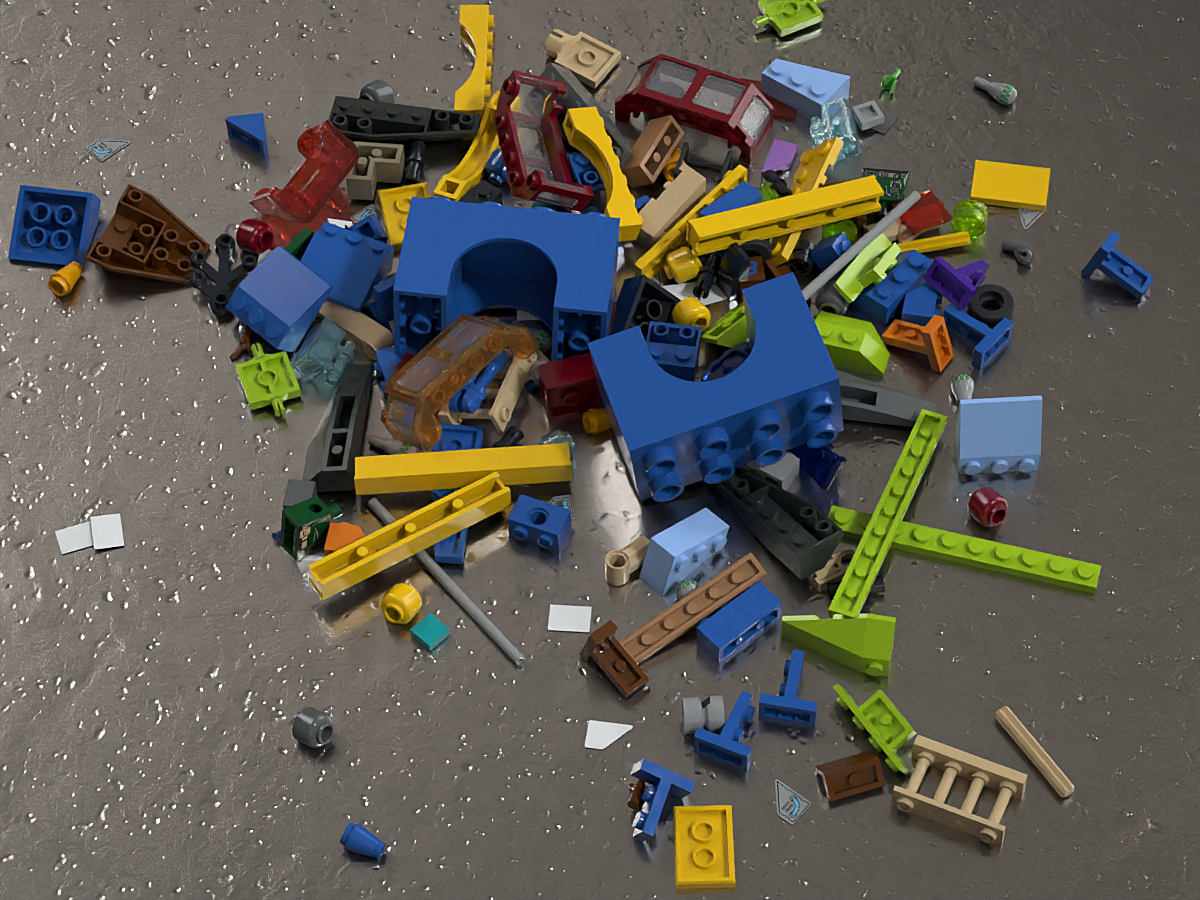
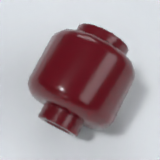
(254, 236)
(987, 507)

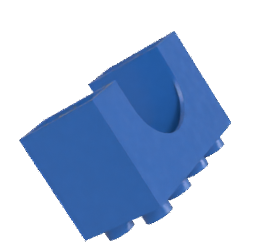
(500, 256)
(704, 430)

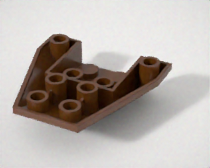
(147, 240)

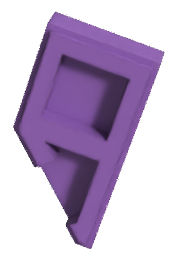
(780, 156)

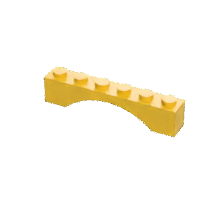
(475, 32)
(587, 134)
(472, 167)

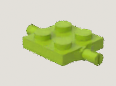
(788, 15)
(268, 380)

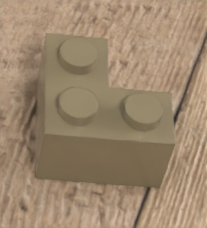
(375, 164)

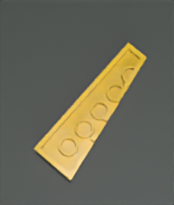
(807, 178)
(654, 260)

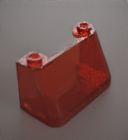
(326, 165)

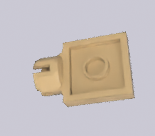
(582, 55)

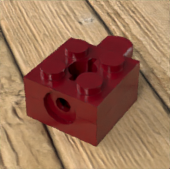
(568, 387)

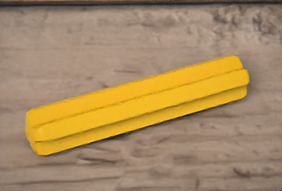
(937, 243)

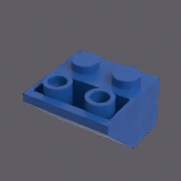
(675, 348)

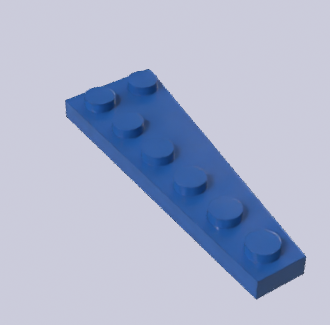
(455, 438)

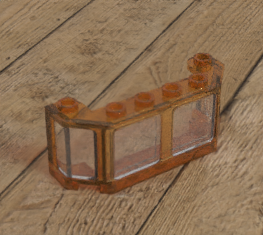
(443, 370)

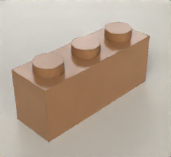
(652, 151)

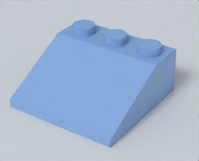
(998, 435)

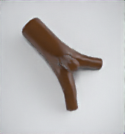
(244, 343)
(636, 795)

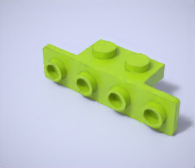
(867, 267)
(883, 721)

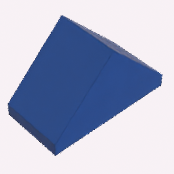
(249, 131)

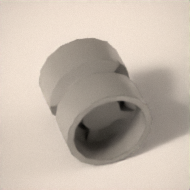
(703, 714)

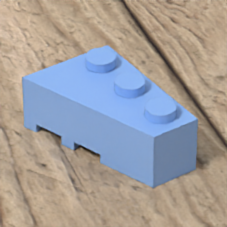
(804, 86)
(682, 549)

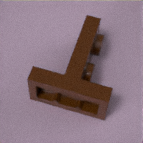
(614, 659)

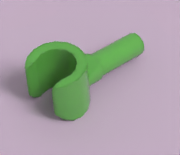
(890, 82)

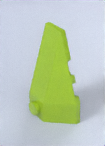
(855, 642)

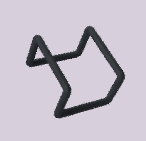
(685, 156)

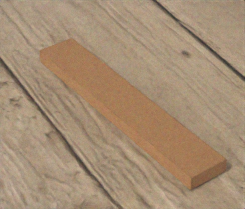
(693, 608)

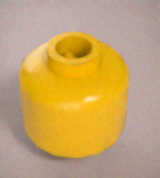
(682, 265)
(692, 313)
(401, 603)

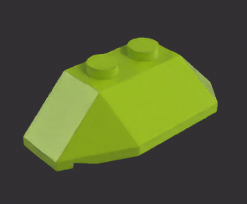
(729, 329)
(852, 343)

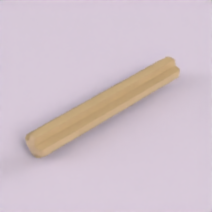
(1034, 752)

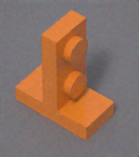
(927, 339)

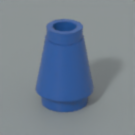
(362, 841)

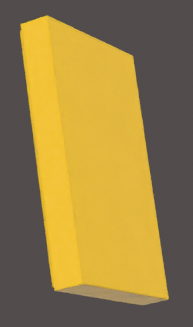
(1010, 185)
(395, 209)
(704, 847)

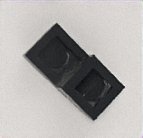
(732, 269)

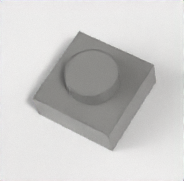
(868, 115)

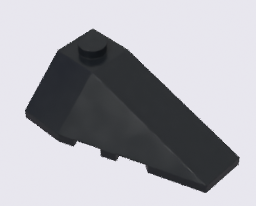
(642, 302)

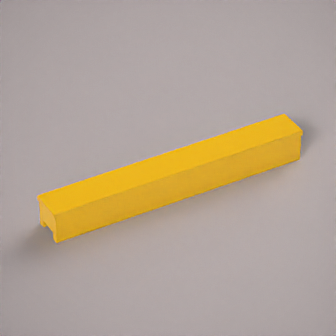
(784, 215)
(461, 468)
(408, 535)

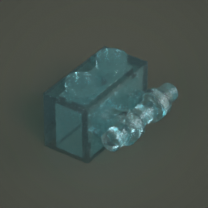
(837, 122)
(318, 350)

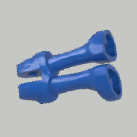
(474, 392)

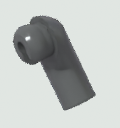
(1020, 249)

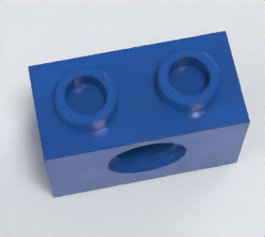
(553, 519)

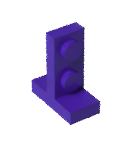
(956, 284)

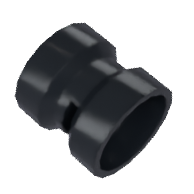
(800, 259)

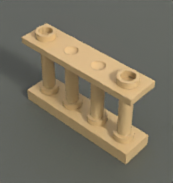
(504, 397)
(962, 764)

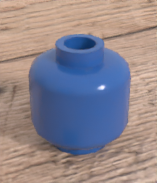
(496, 169)

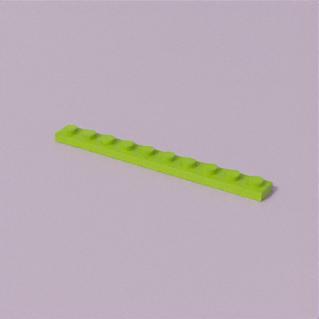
(888, 515)
(977, 552)

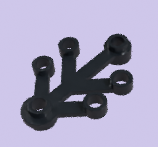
(222, 278)

